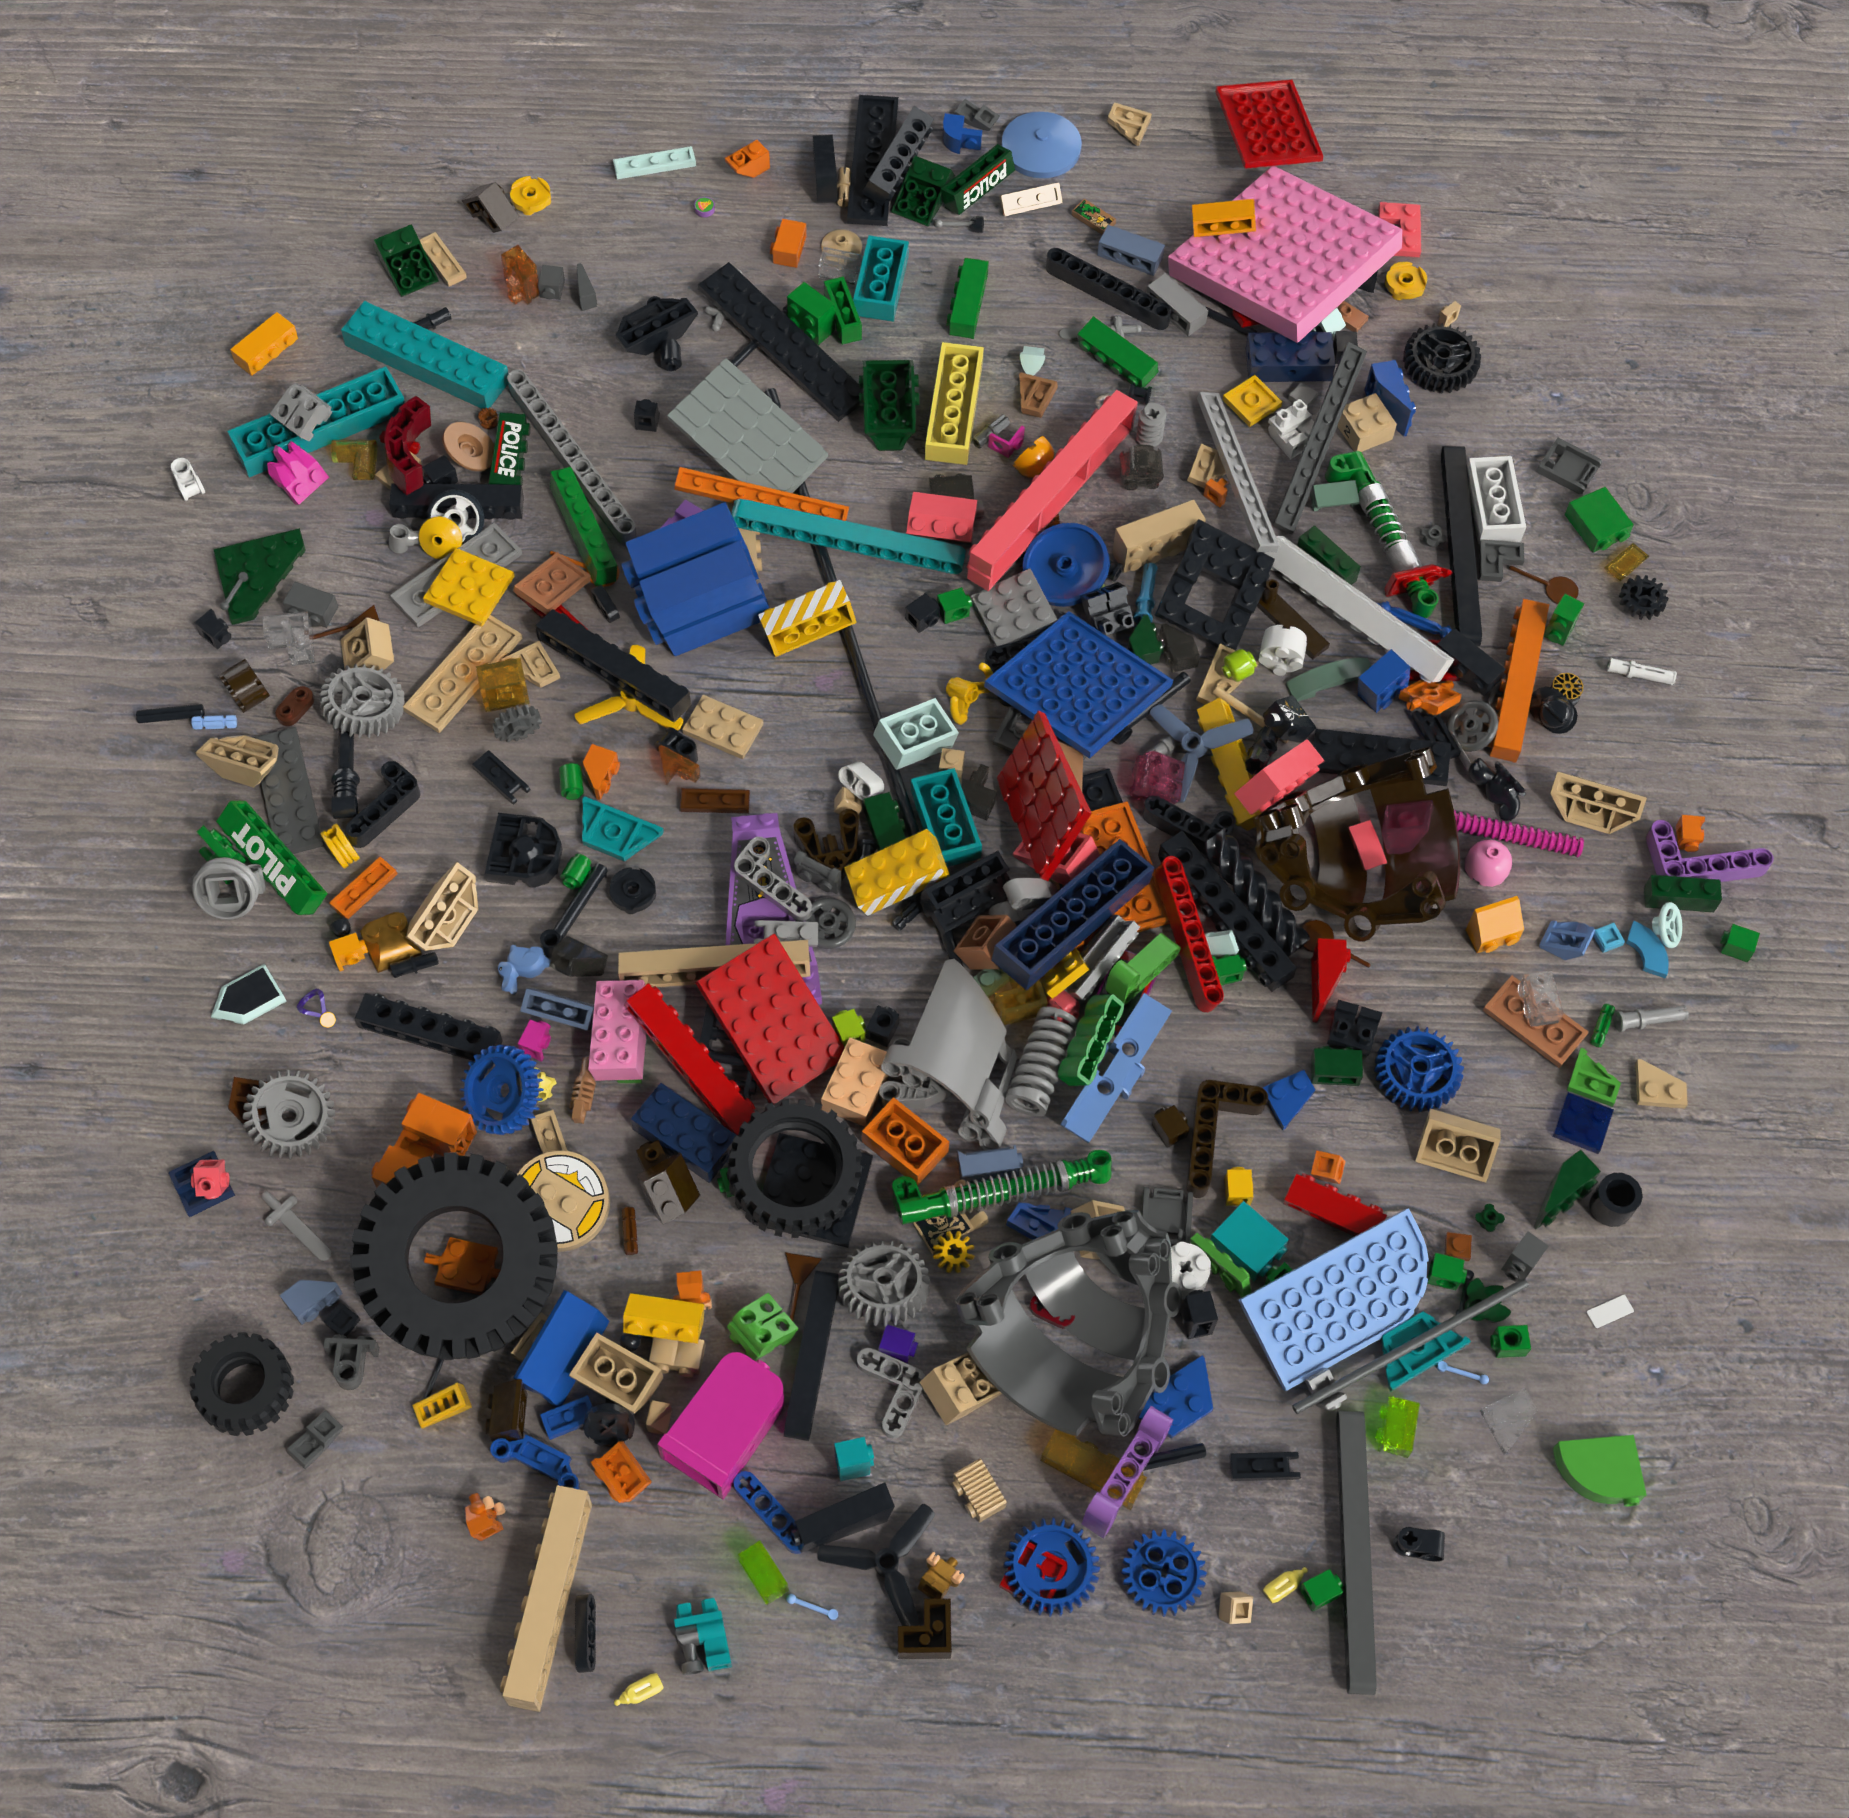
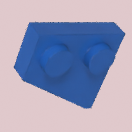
(1035, 1220)

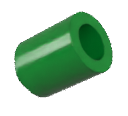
(571, 781)

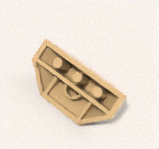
(239, 758)
(1595, 804)
(445, 911)

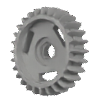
(358, 716)
(276, 1100)
(888, 1298)

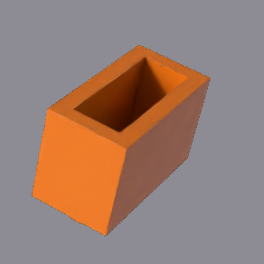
(789, 243)

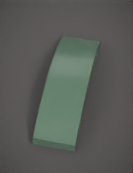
(1327, 676)

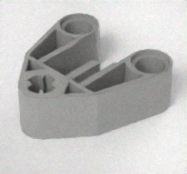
(1023, 897)
(913, 1098)

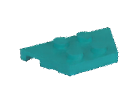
(615, 831)
(1423, 1357)

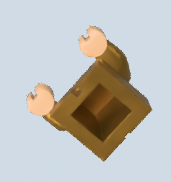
(939, 1577)

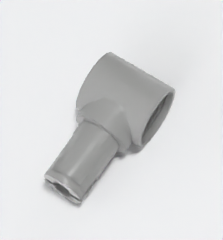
(402, 538)

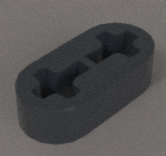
(605, 603)

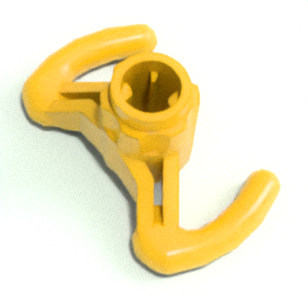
(965, 693)

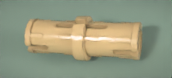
(843, 186)

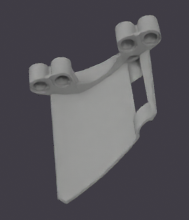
(958, 1049)

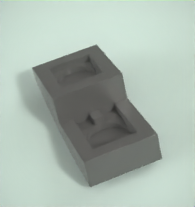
(976, 117)
(315, 1440)

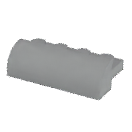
(1102, 954)

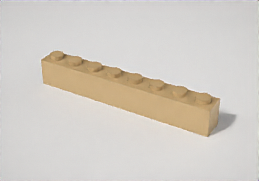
(689, 965)

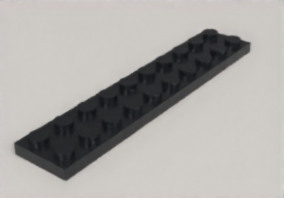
(782, 341)

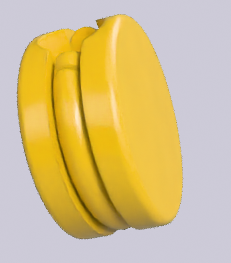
(340, 846)

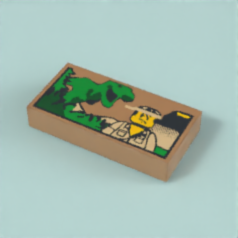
(1093, 216)

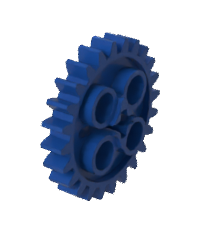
(1158, 1595)

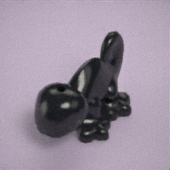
(1500, 787)

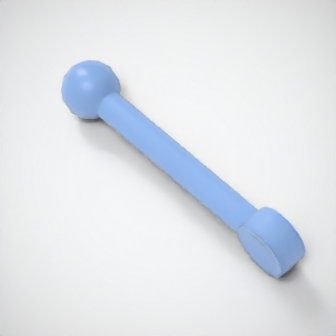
(1442, 1367)
(832, 1614)

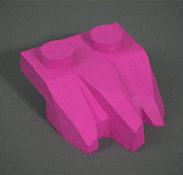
(296, 472)

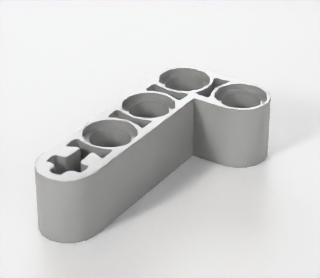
(776, 883)

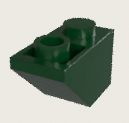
(1144, 642)

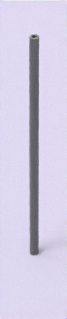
(1409, 1346)

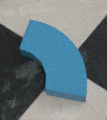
(1650, 949)

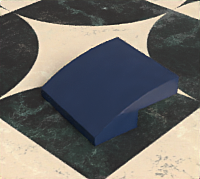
(182, 1182)

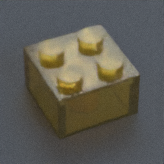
(502, 684)

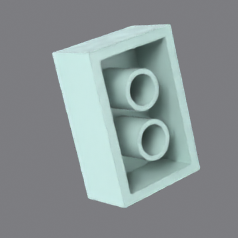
(915, 733)

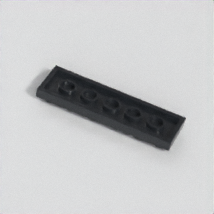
(1349, 749)

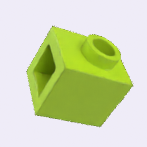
(848, 1025)

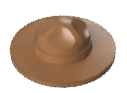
(468, 446)

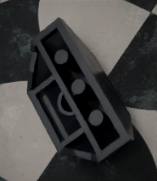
(655, 322)

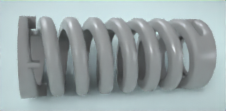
(1044, 1061)

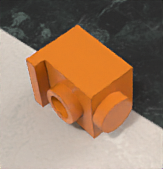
(1689, 832)

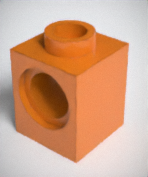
(1328, 1167)

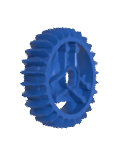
(1416, 1084)
(486, 1092)
(1029, 1578)

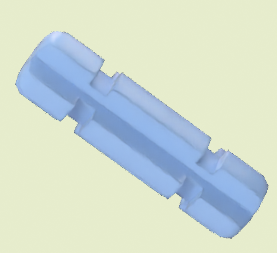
(214, 722)

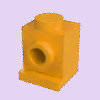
(348, 950)

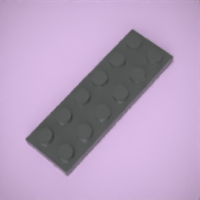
(290, 794)

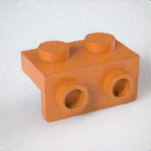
(621, 1473)

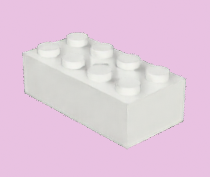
(1495, 499)

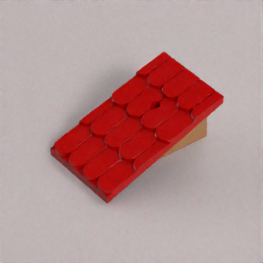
(1045, 794)

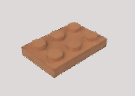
(552, 583)

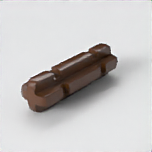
(629, 1231)

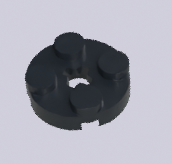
(635, 878)

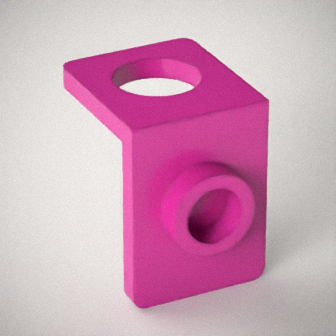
(1008, 447)

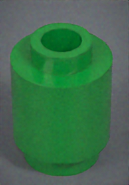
(576, 871)

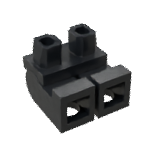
(1108, 609)
(1345, 1033)

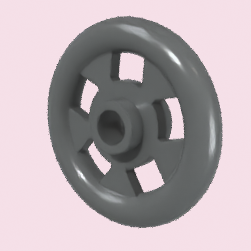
(1483, 738)
(846, 916)

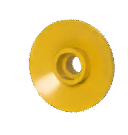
(442, 528)

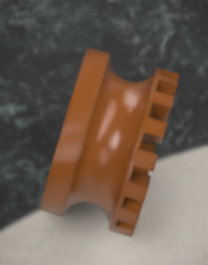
(484, 414)

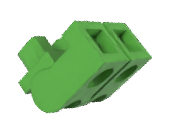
(759, 1329)

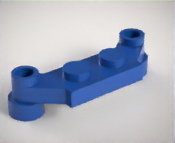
(538, 1457)

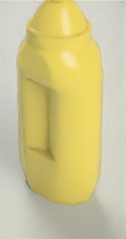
(1284, 1585)
(640, 1690)

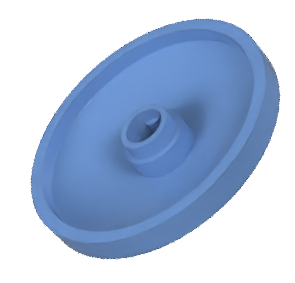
(1042, 144)

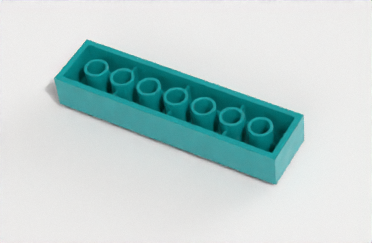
(425, 355)
(354, 408)

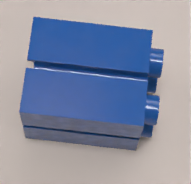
(694, 580)

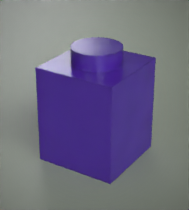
(898, 1343)

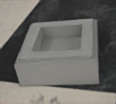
(1304, 393)

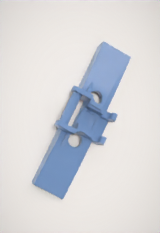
(1123, 1072)

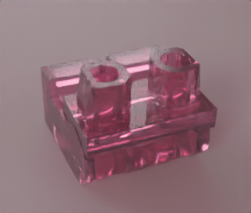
(1156, 777)

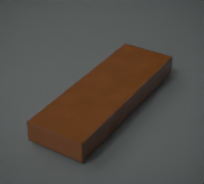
(715, 800)

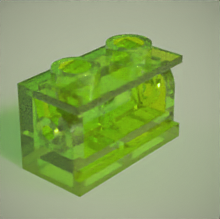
(1397, 1426)
(763, 1572)

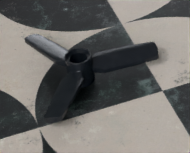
(899, 1547)

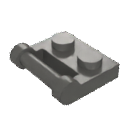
(813, 871)

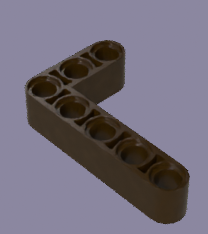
(1208, 1127)

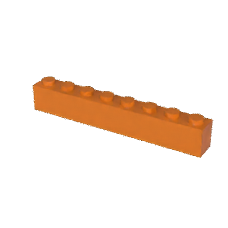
(1519, 679)

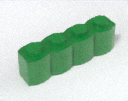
(1090, 1041)

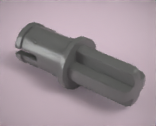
(995, 428)

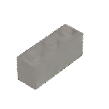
(1185, 310)

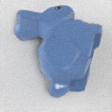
(523, 963)

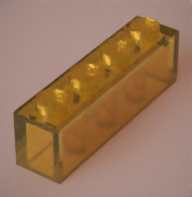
(1088, 1465)

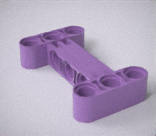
(1150, 1435)

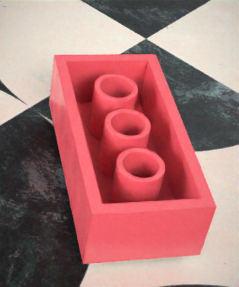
(1280, 778)

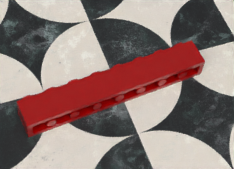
(690, 1057)

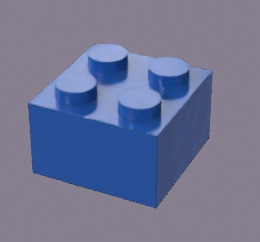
(1383, 681)

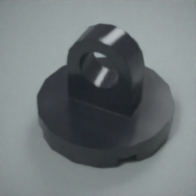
(608, 1424)

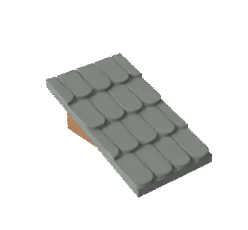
(747, 431)

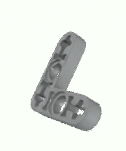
(904, 1388)

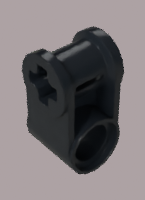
(678, 743)
(1424, 1544)

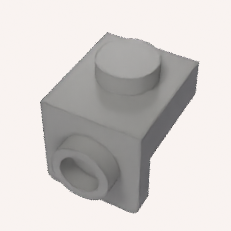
(1321, 1380)

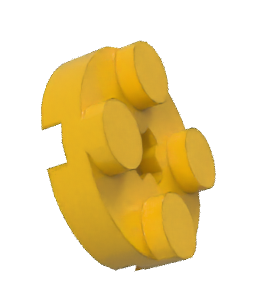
(534, 203)
(1403, 290)

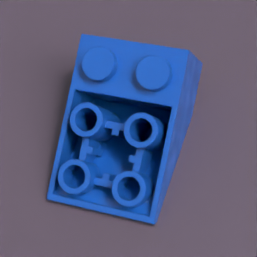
(1388, 383)

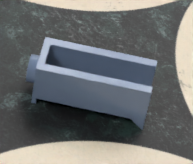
(989, 1163)

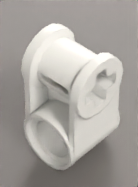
(187, 481)

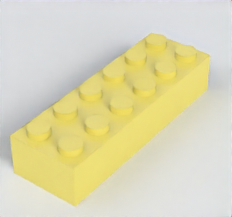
(954, 403)

